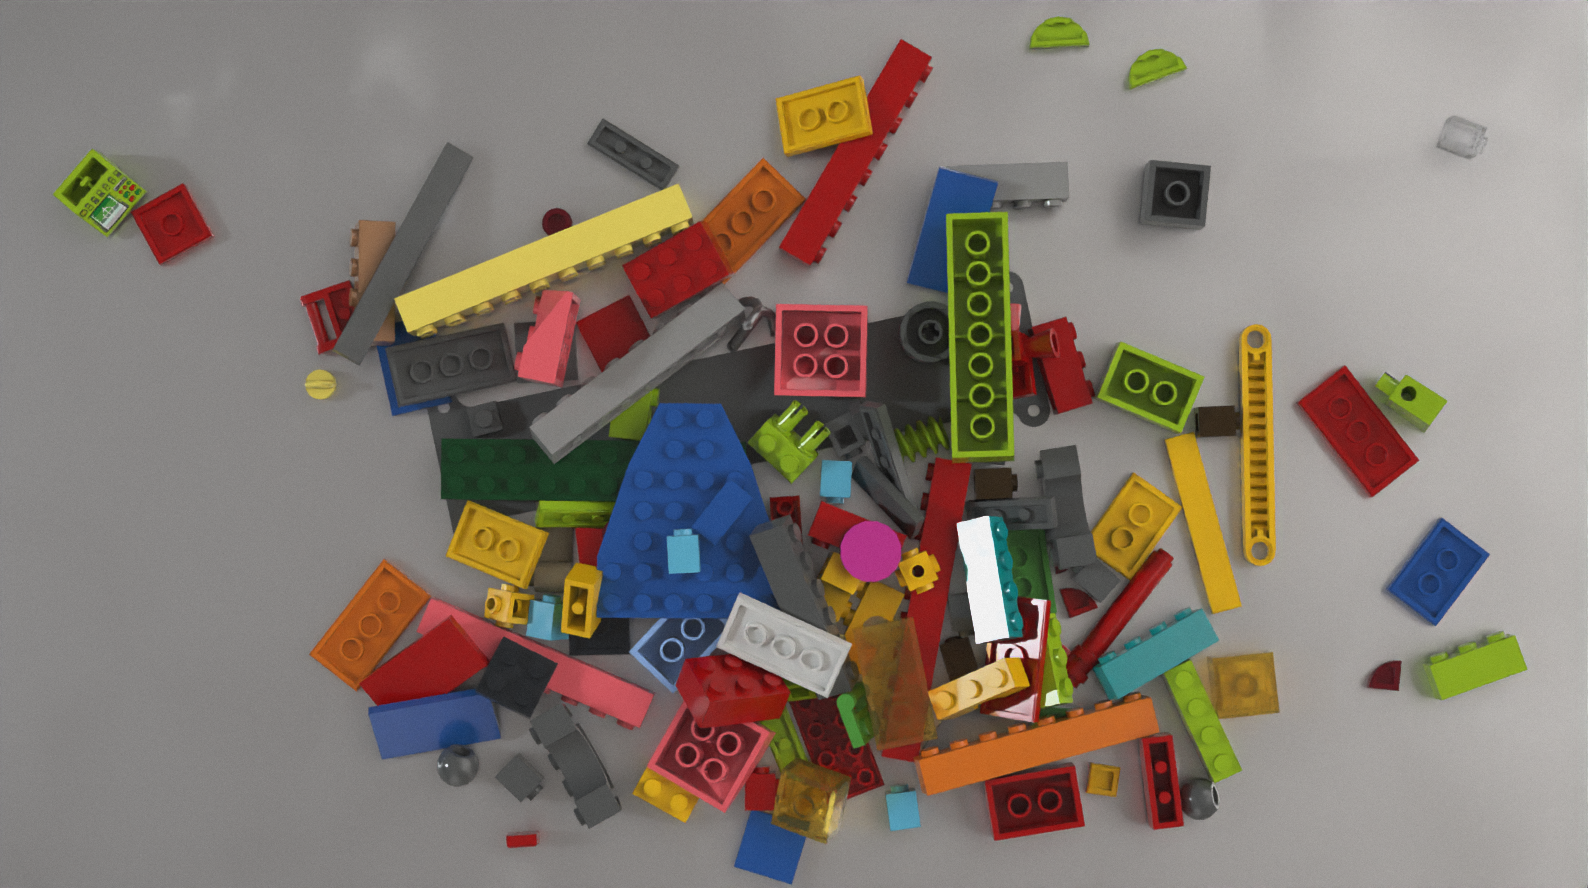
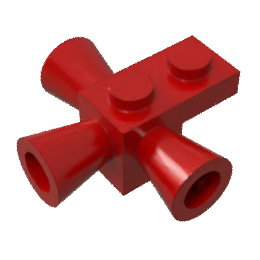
(1024, 349)

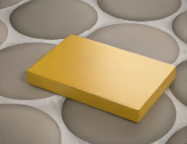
(824, 116)
(1133, 525)
(497, 544)

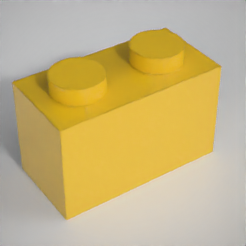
(580, 600)
(665, 795)

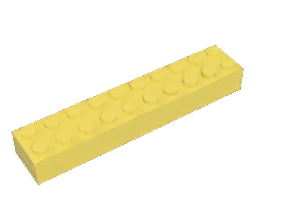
(544, 261)

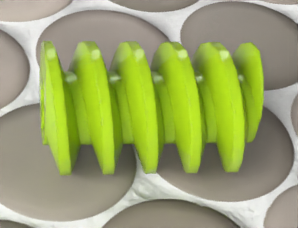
(922, 438)

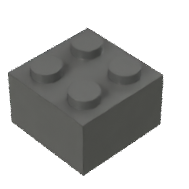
(1175, 194)

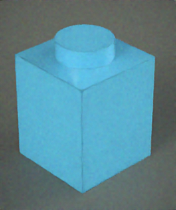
(835, 480)
(683, 552)
(546, 618)
(902, 807)

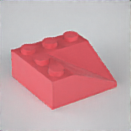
(550, 340)
(821, 350)
(710, 760)

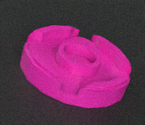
(870, 551)

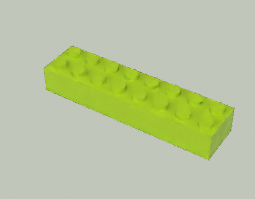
(980, 337)

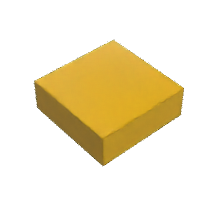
(1102, 779)

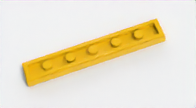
(1202, 523)

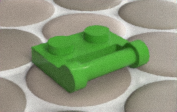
(856, 721)

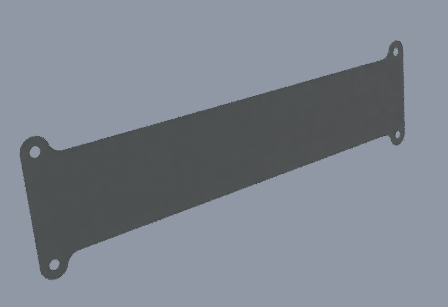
(746, 390)

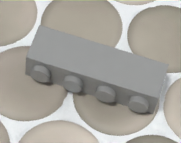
(1024, 182)

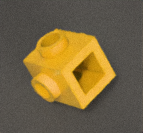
(909, 560)
(507, 606)

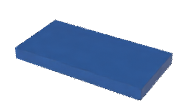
(950, 194)
(433, 723)

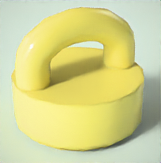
(320, 384)

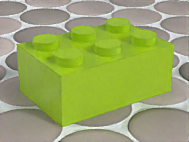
(1148, 387)

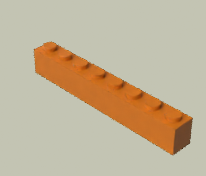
(1035, 744)

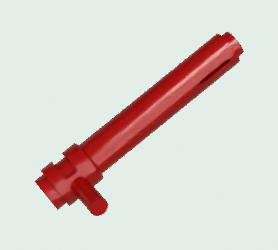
(1086, 655)

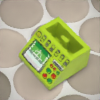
(99, 192)

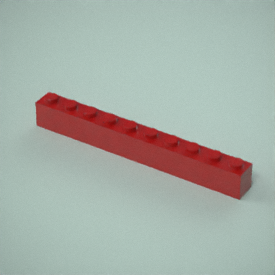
(939, 537)

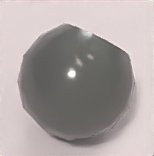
(457, 765)
(1199, 798)

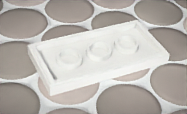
(783, 645)

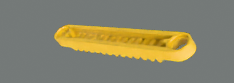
(1257, 445)

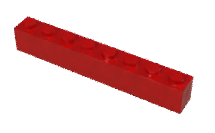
(852, 158)

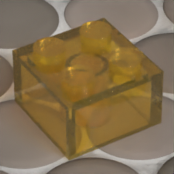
(1243, 684)
(810, 800)

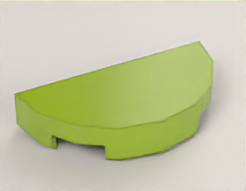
(1058, 33)
(1154, 66)

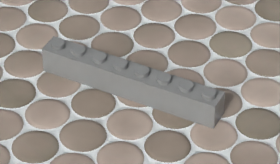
(637, 372)

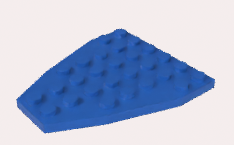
(666, 487)

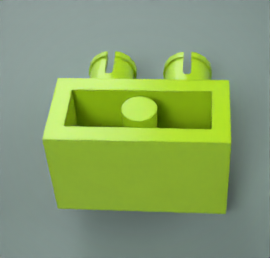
(784, 447)

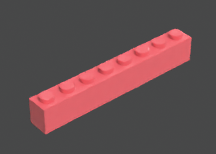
(572, 677)

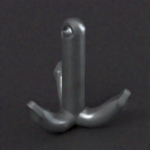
(752, 320)

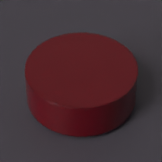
(556, 220)

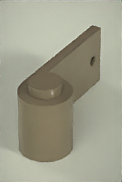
(554, 560)

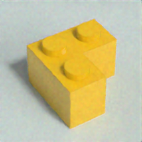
(838, 585)

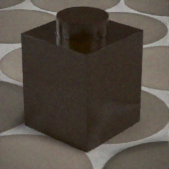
(1216, 421)
(994, 483)
(958, 657)

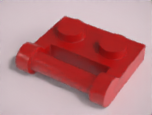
(337, 304)

